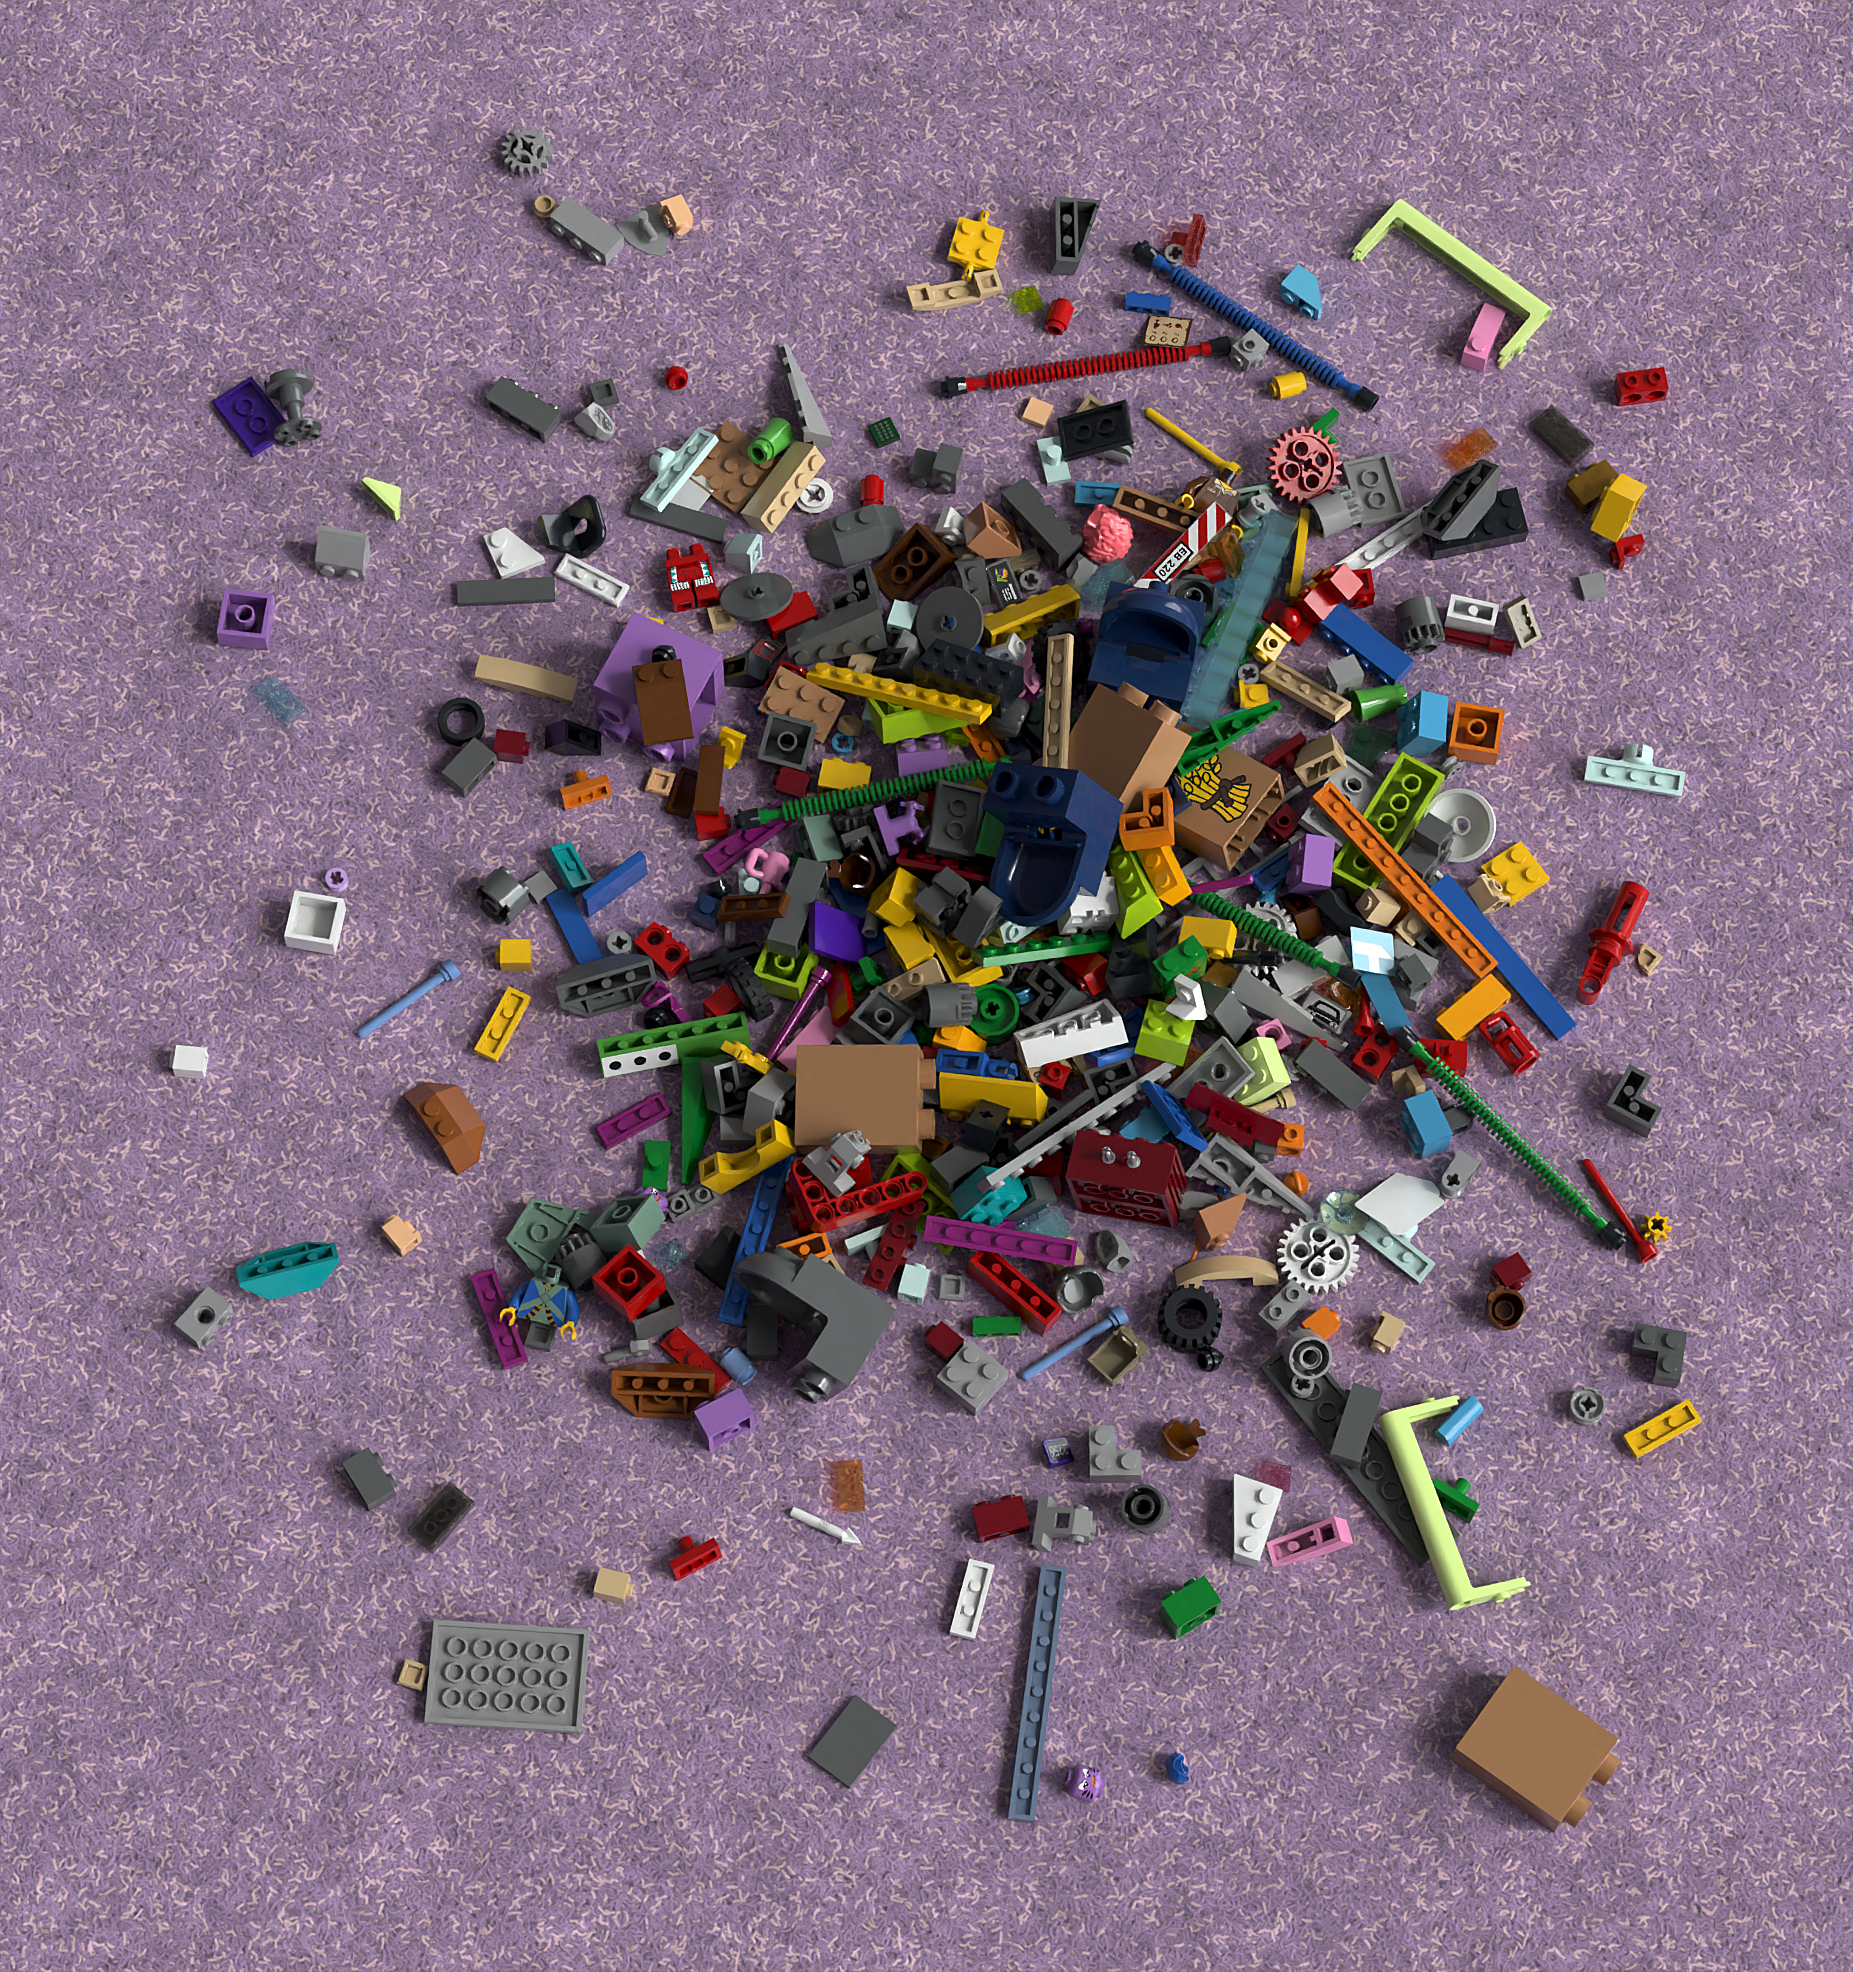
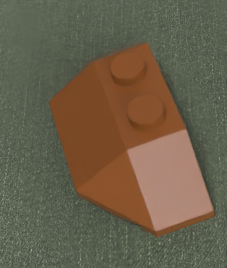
(449, 1121)
(662, 1389)

